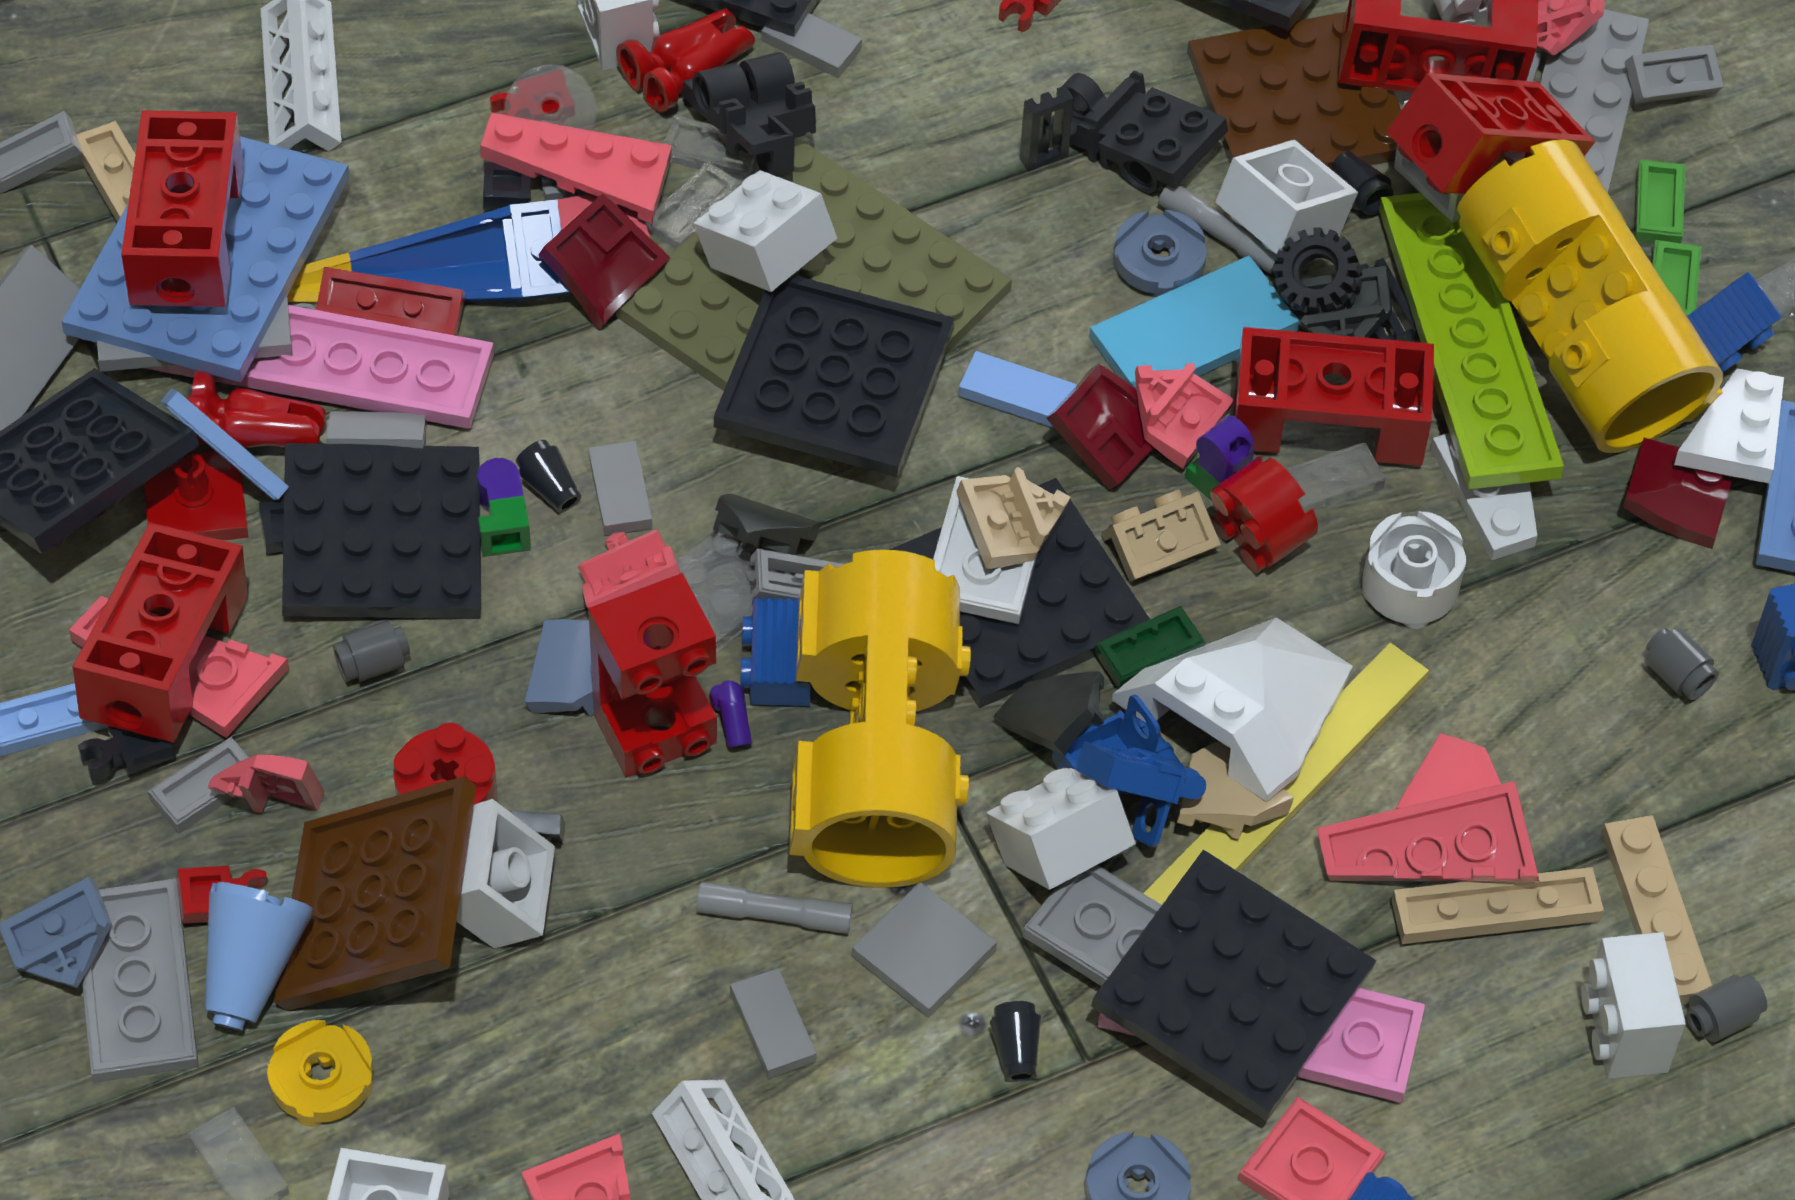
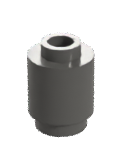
(371, 651)
(1681, 663)
(1726, 1007)

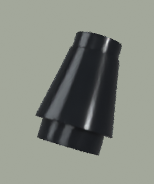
(1365, 179)
(548, 475)
(1017, 1039)

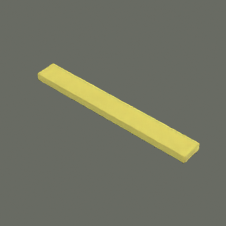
(1356, 716)

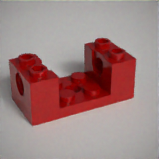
(1394, 50)
(1463, 123)
(179, 208)
(1385, 390)
(138, 664)
(645, 673)

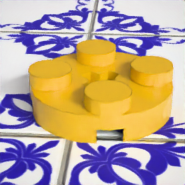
(317, 1099)

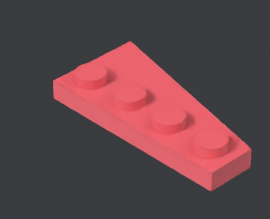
(596, 162)
(223, 676)

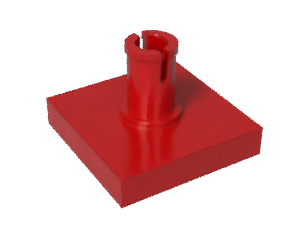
(199, 497)

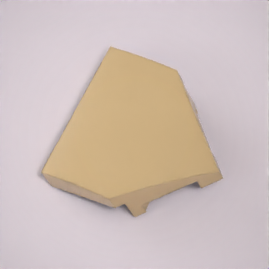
(1009, 516)
(1225, 800)

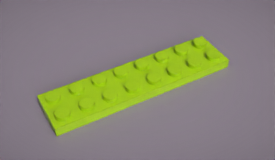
(1478, 350)

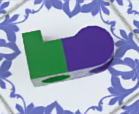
(1222, 453)
(502, 495)

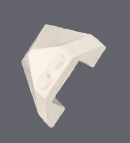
(1253, 692)

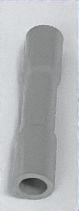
(1218, 225)
(742, 903)

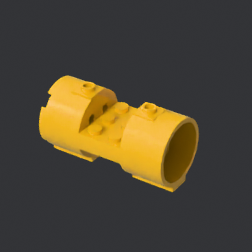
(1589, 297)
(879, 793)

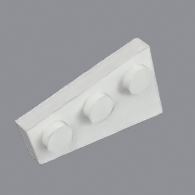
(1738, 429)
(1498, 514)

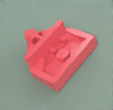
(1564, 21)
(1178, 409)
(627, 567)
(1449, 770)
(270, 776)

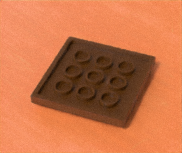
(1287, 88)
(379, 893)

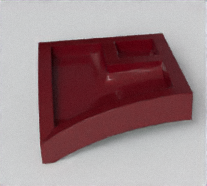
(603, 259)
(1103, 424)
(1675, 496)

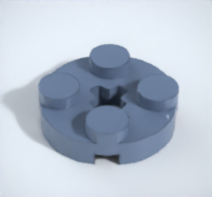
(1154, 273)
(1138, 1157)

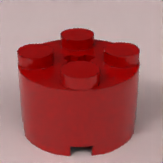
(1262, 513)
(444, 756)

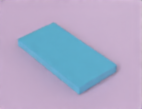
(1193, 323)

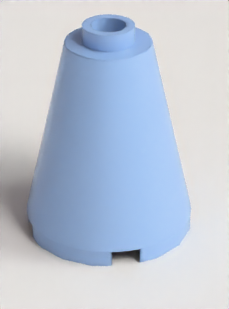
(247, 949)

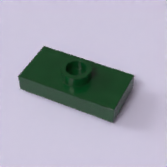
(1148, 645)

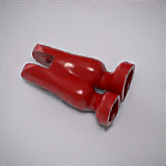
(679, 55)
(256, 417)

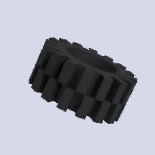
(1314, 247)

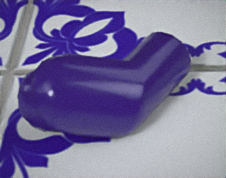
(730, 700)

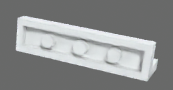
(313, 73)
(705, 1148)

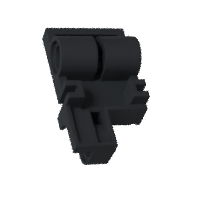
(756, 108)
(1147, 133)

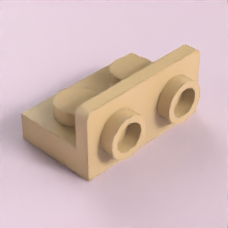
(1163, 535)

